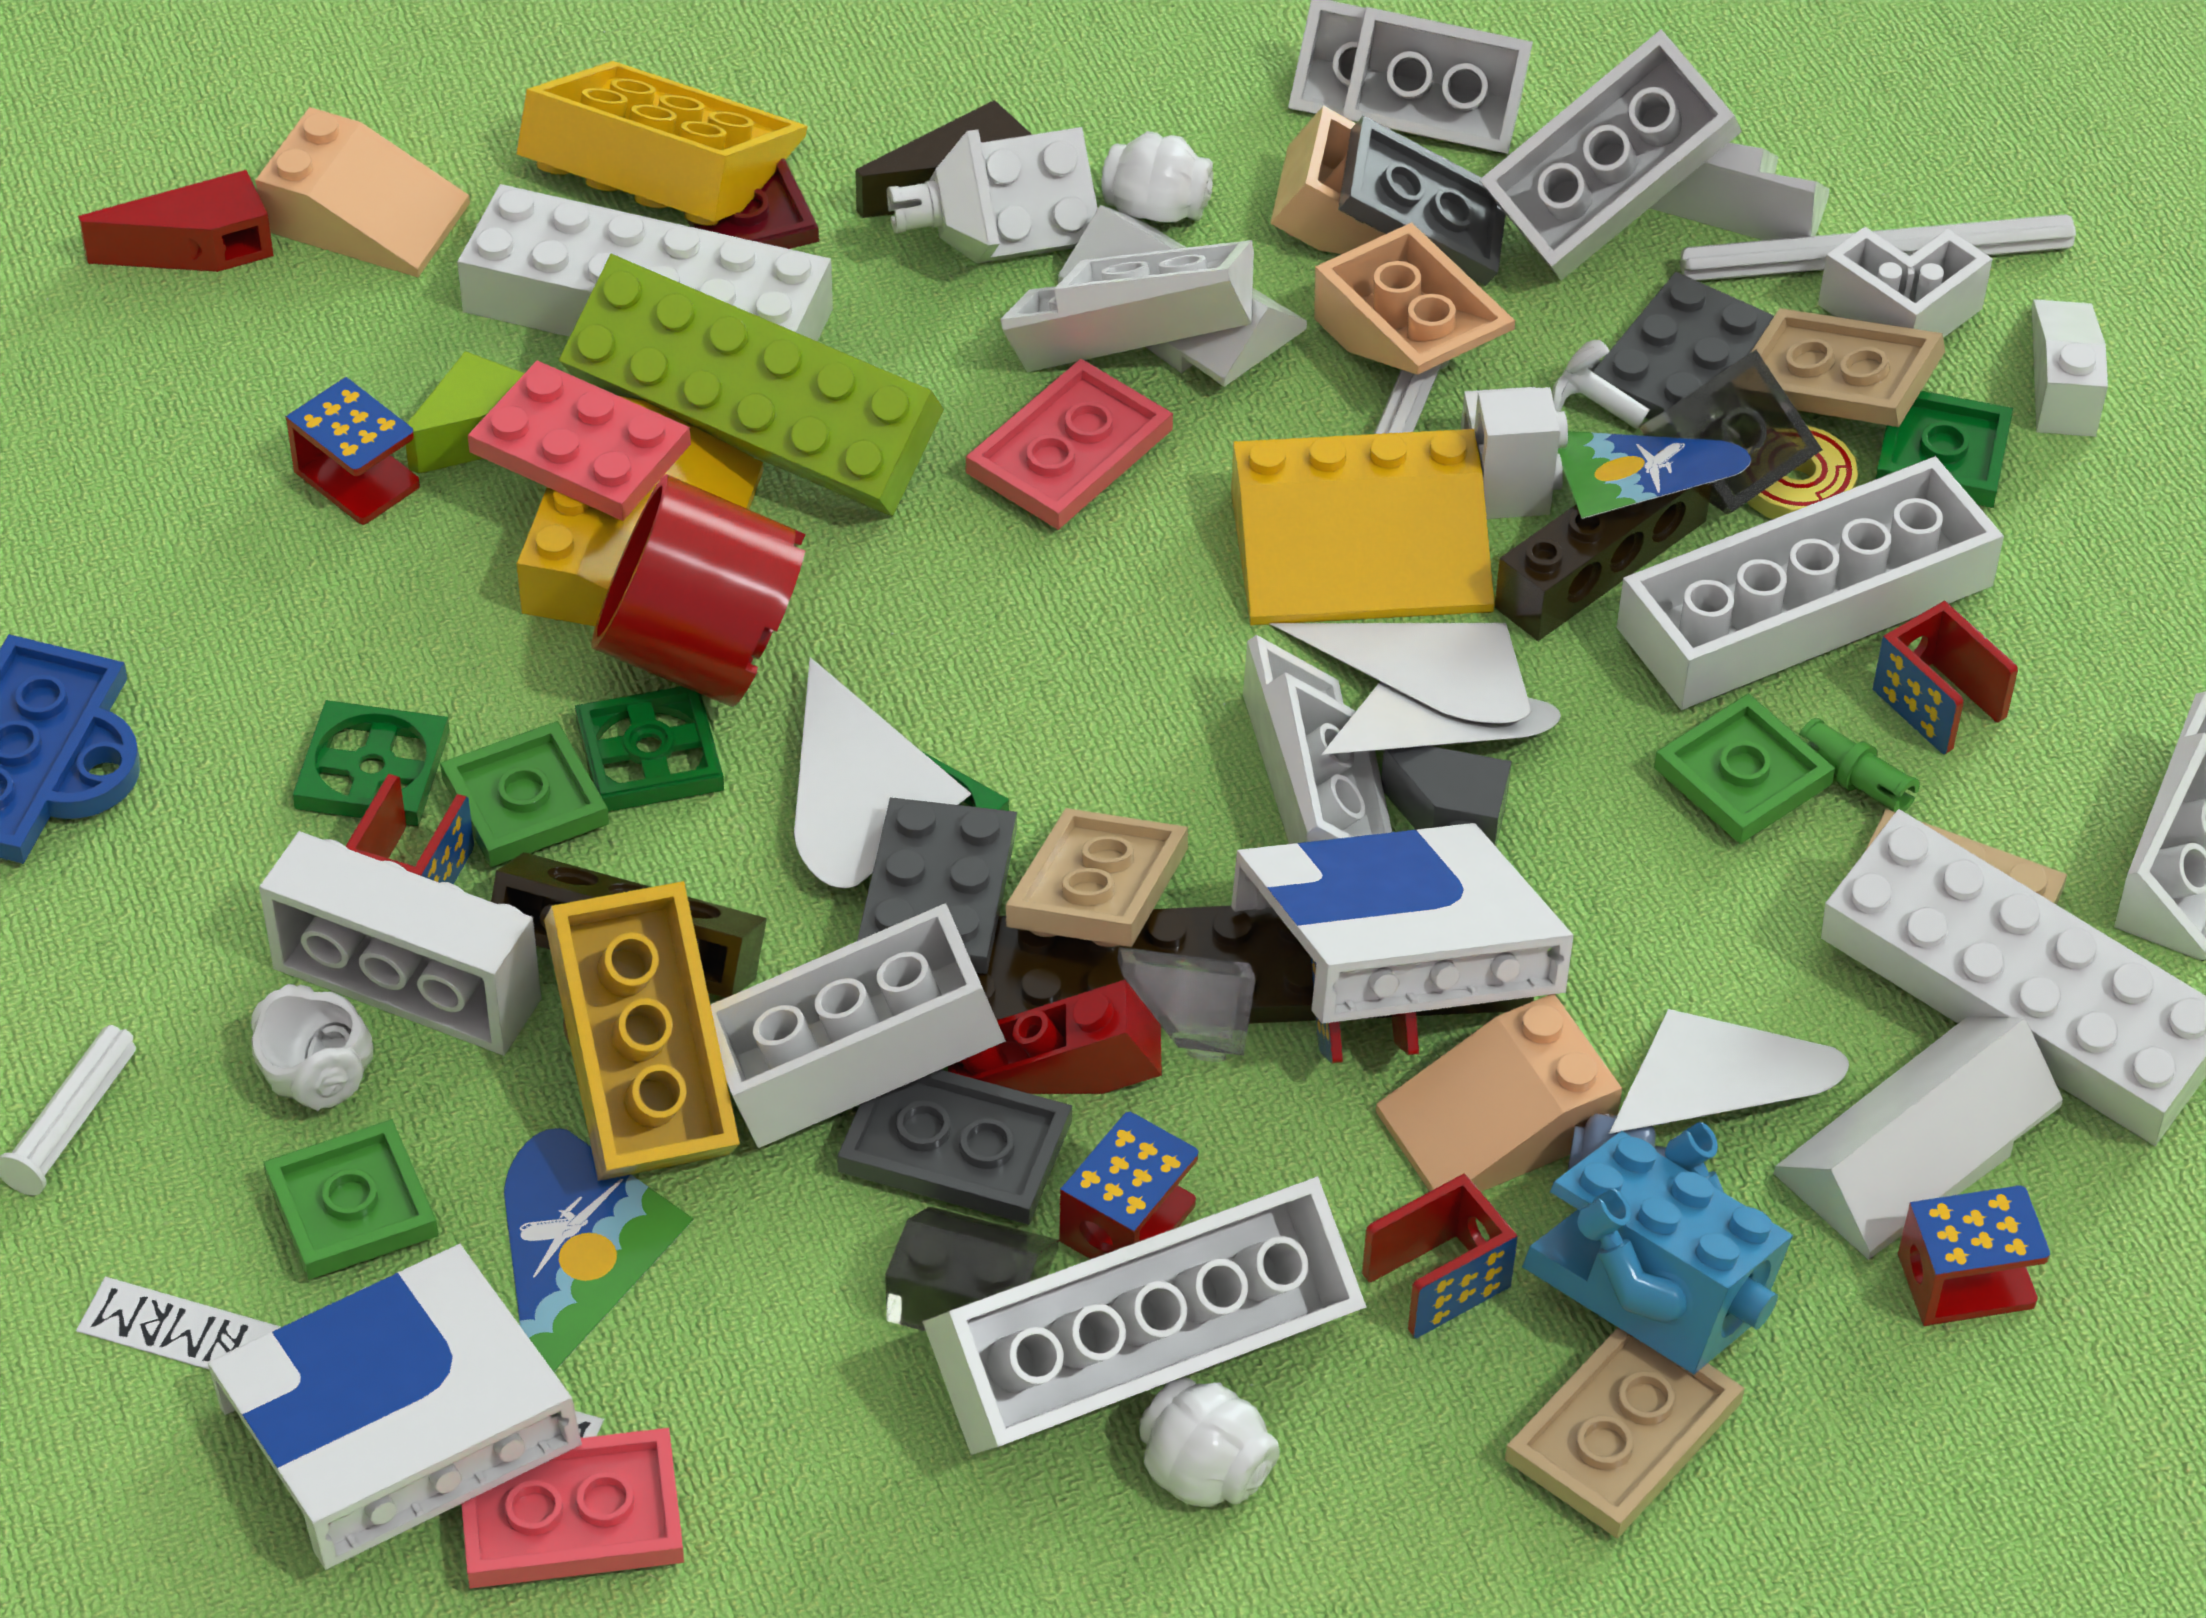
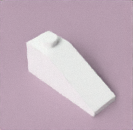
(2068, 368)

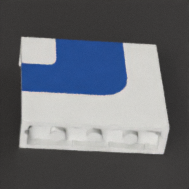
(1408, 920)
(397, 1403)

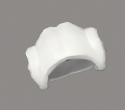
(1157, 179)
(310, 1045)
(1206, 1443)

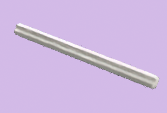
(1810, 252)

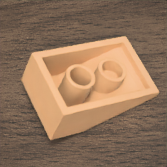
(1312, 187)
(357, 195)
(1404, 303)
(1501, 1099)

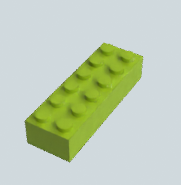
(753, 384)

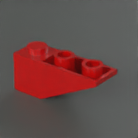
(186, 228)
(1074, 1046)

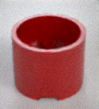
(699, 591)

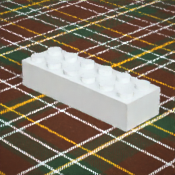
(543, 254)
(1808, 582)
(1994, 948)
(1143, 1315)

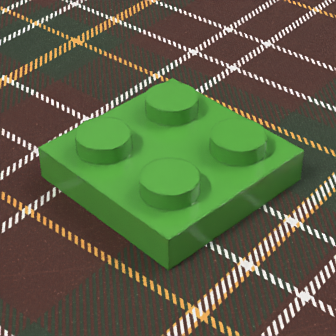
(1744, 768)
(525, 793)
(350, 1199)

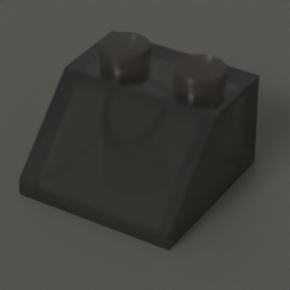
(1746, 409)
(958, 1260)

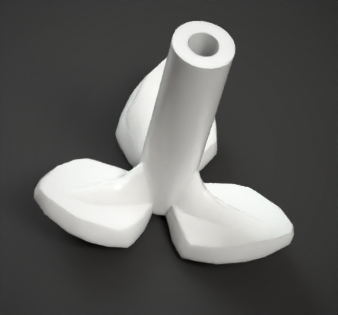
(1579, 378)

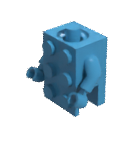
(1662, 1247)

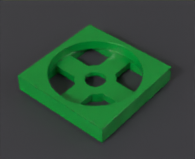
(384, 726)
(658, 783)

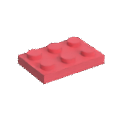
(579, 440)
(1069, 443)
(579, 1514)

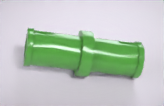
(1860, 767)

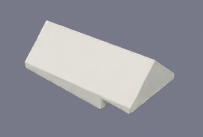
(1411, 74)
(1745, 196)
(1133, 303)
(1218, 354)
(1294, 720)
(2168, 872)
(1925, 1130)

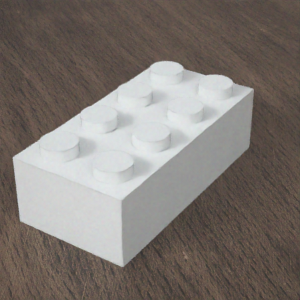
(1611, 154)
(401, 942)
(853, 1025)

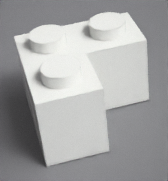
(1923, 291)
(1517, 448)

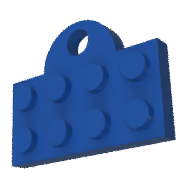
(53, 734)

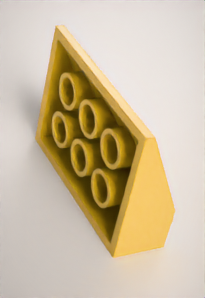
(655, 140)
(1362, 526)
(578, 548)

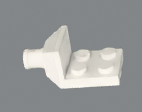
(1004, 196)

